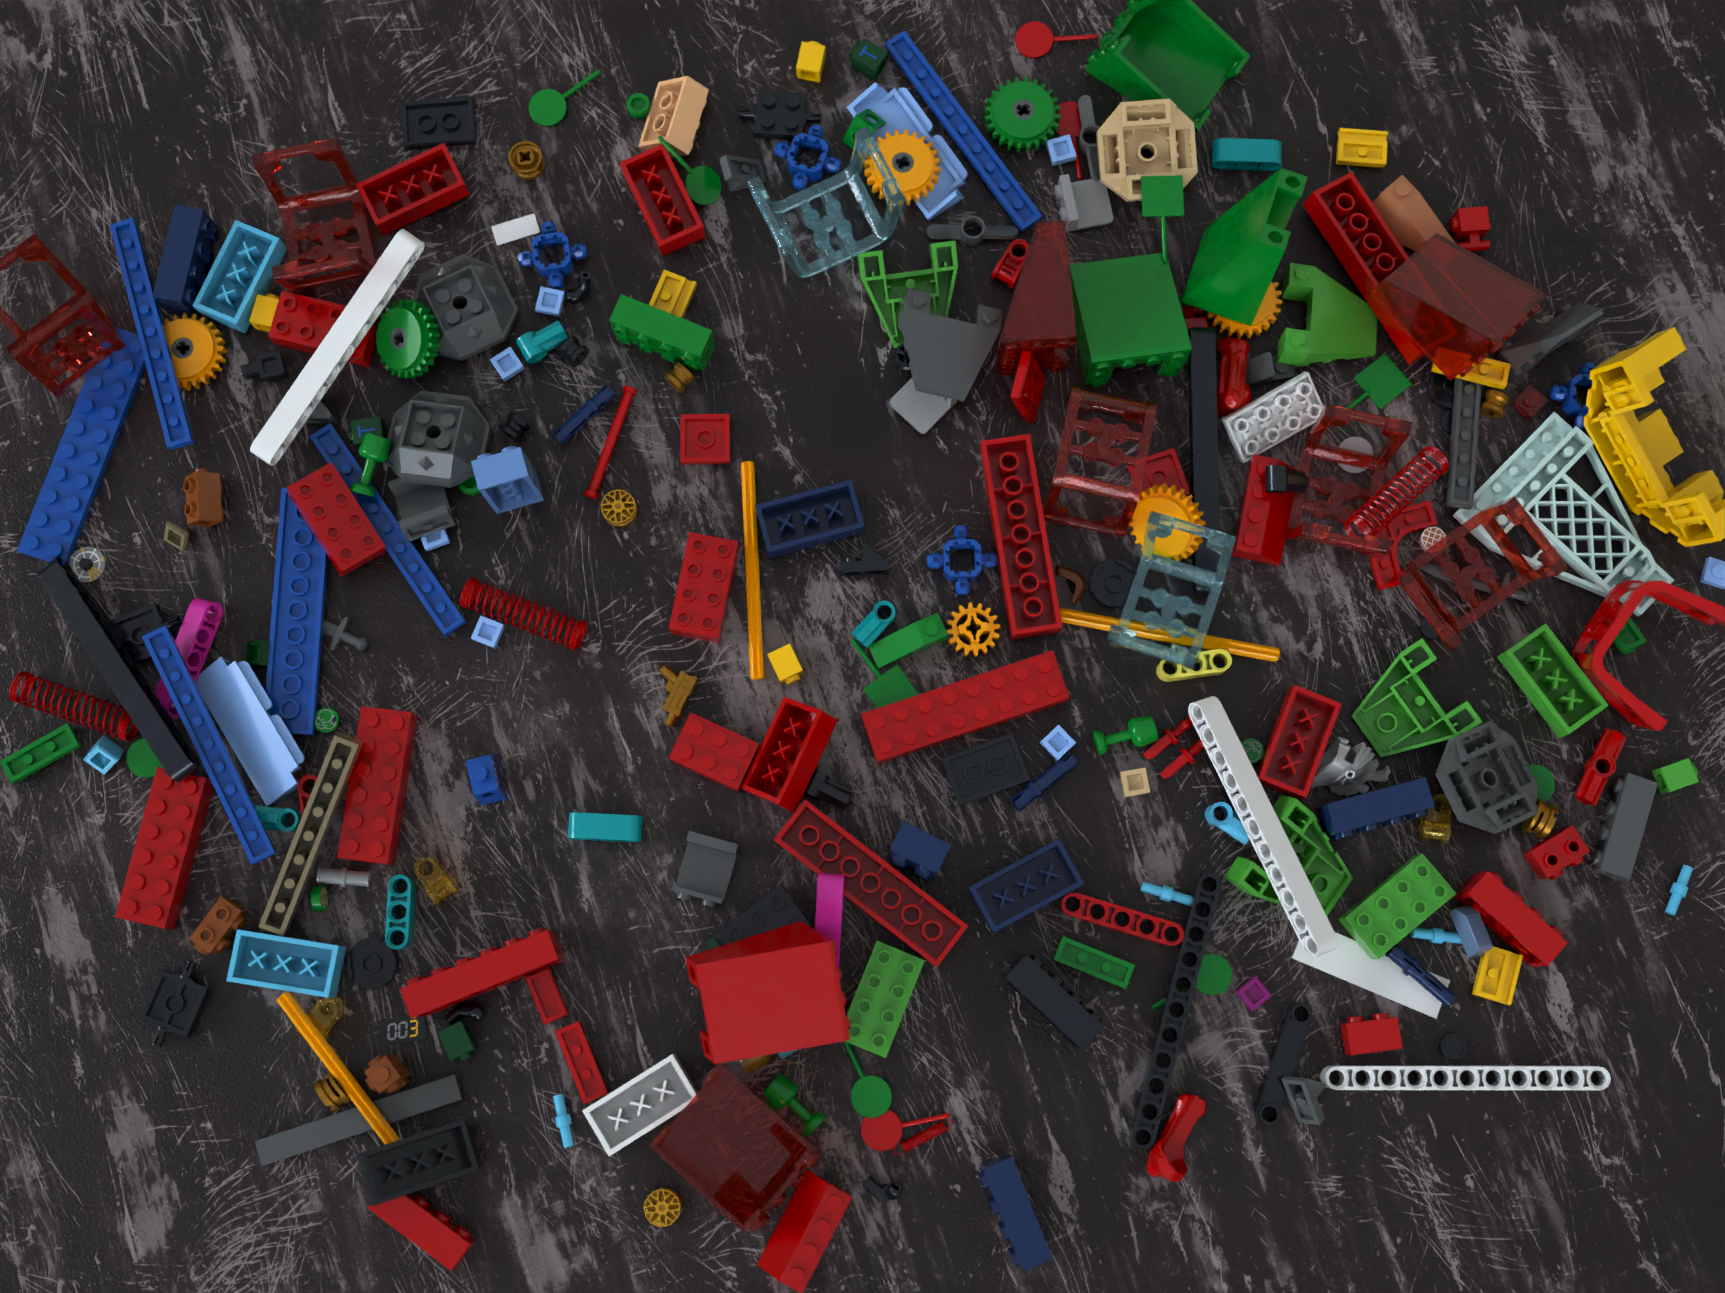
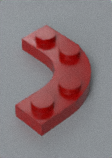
(1413, 518)

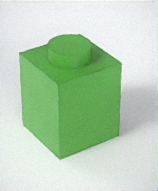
(1675, 776)

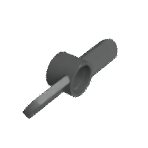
(1089, 127)
(956, 231)

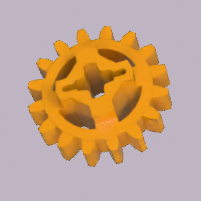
(984, 629)

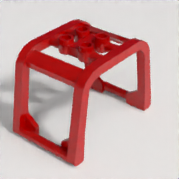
(1607, 624)

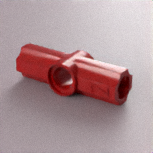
(1593, 781)

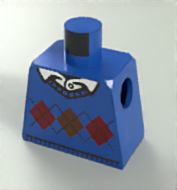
(486, 778)

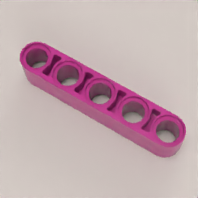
(193, 643)
(829, 907)

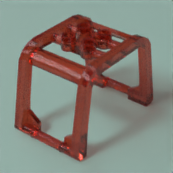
(342, 253)
(73, 347)
(1132, 412)
(1332, 415)
(1416, 584)

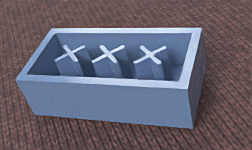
(507, 479)

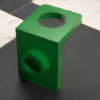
(859, 122)

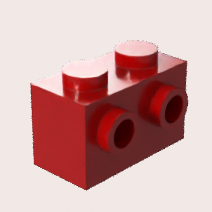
(1556, 853)
(1371, 1035)

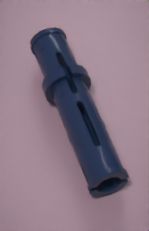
(584, 414)
(1043, 782)
(1411, 967)

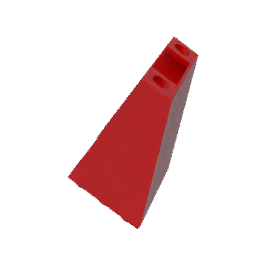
(770, 994)

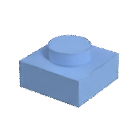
(1061, 150)
(550, 301)
(507, 364)
(435, 540)
(1713, 573)
(487, 632)
(1057, 742)

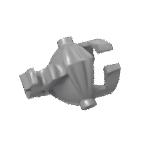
(1348, 768)

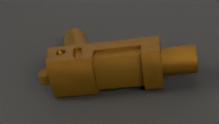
(680, 690)

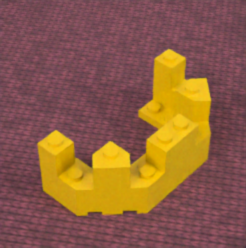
(1640, 446)

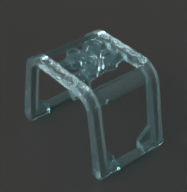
(772, 211)
(1121, 636)

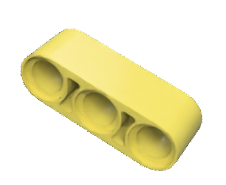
(1206, 665)

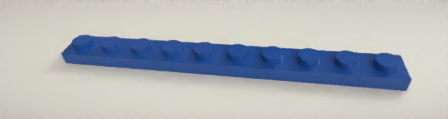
(963, 131)
(152, 334)
(386, 525)
(209, 745)

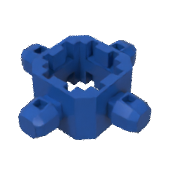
(814, 142)
(551, 238)
(1568, 391)
(962, 542)

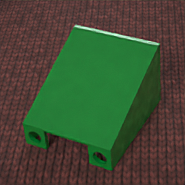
(1167, 54)
(1244, 250)
(1127, 317)

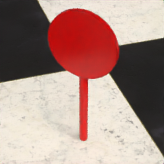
(1036, 39)
(1071, 124)
(886, 1130)

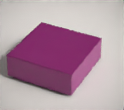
(1253, 993)

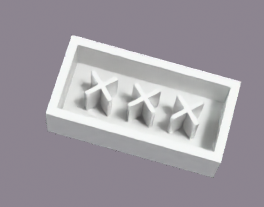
(641, 1104)

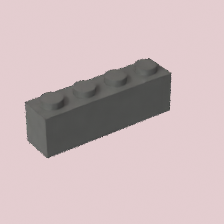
(1624, 826)

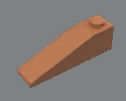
(1408, 215)

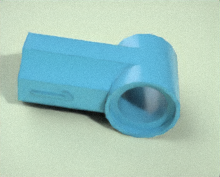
(1229, 824)

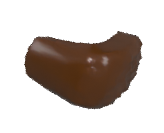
(1073, 576)

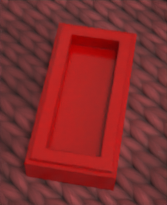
(546, 995)

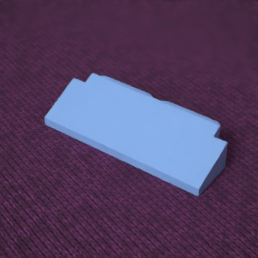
(902, 113)
(255, 736)

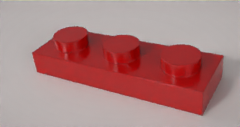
(581, 1062)

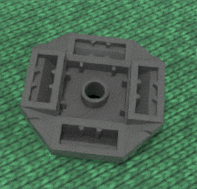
(488, 309)
(443, 459)
(1487, 779)

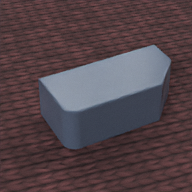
(1471, 931)

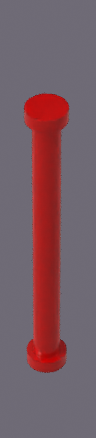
(592, 491)

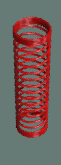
(1428, 465)
(469, 594)
(28, 686)

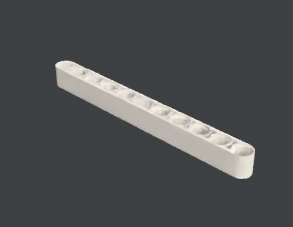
(337, 347)
(1263, 827)
(1477, 1077)

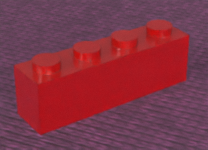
(426, 1228)

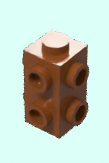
(203, 498)
(218, 926)
(387, 1074)

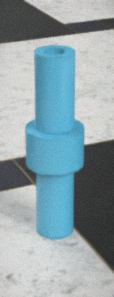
(1679, 890)
(1166, 893)
(1435, 935)
(563, 1120)

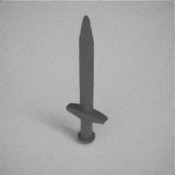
(1526, 597)
(340, 634)

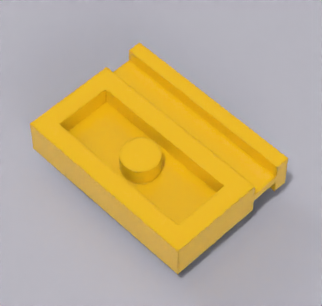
(1362, 147)
(673, 293)
(1497, 975)

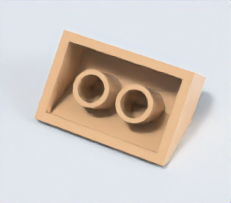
(674, 114)

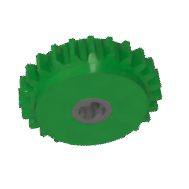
(1031, 128)
(407, 339)

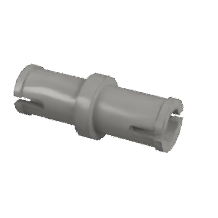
(344, 877)

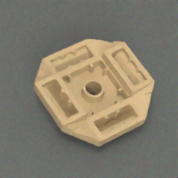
(1150, 126)

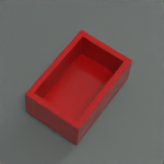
(714, 752)

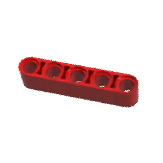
(1134, 918)

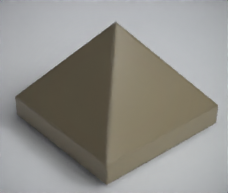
(176, 536)

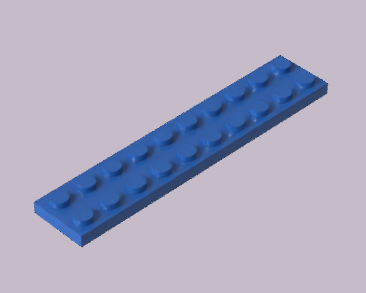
(83, 453)
(296, 621)

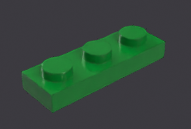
(40, 753)
(1093, 962)

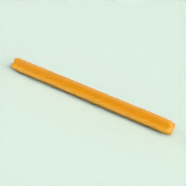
(752, 571)
(1211, 642)
(337, 1068)

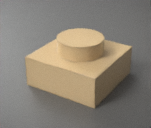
(1134, 782)

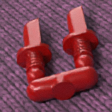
(1187, 755)

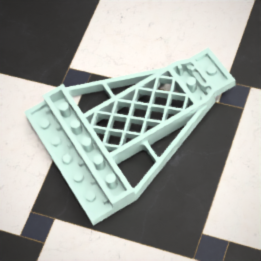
(1534, 471)

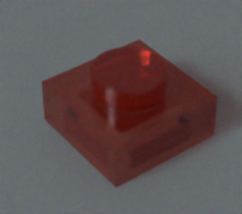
(1529, 402)

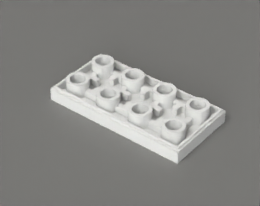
(1273, 417)

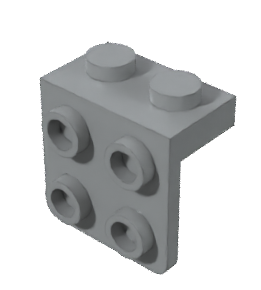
(1083, 203)
(920, 408)

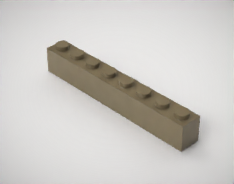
(311, 834)

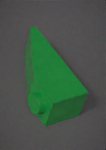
(909, 641)

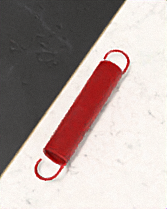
(923, 1137)

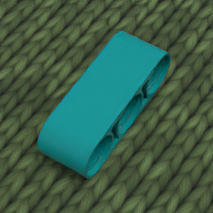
(1246, 154)
(605, 827)
(406, 924)

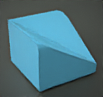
(103, 754)

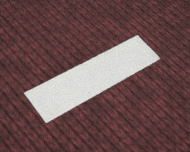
(1376, 975)

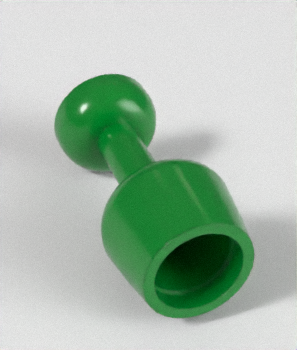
(374, 450)
(1140, 731)
(782, 1093)

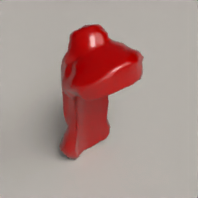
(1232, 386)
(1167, 1152)

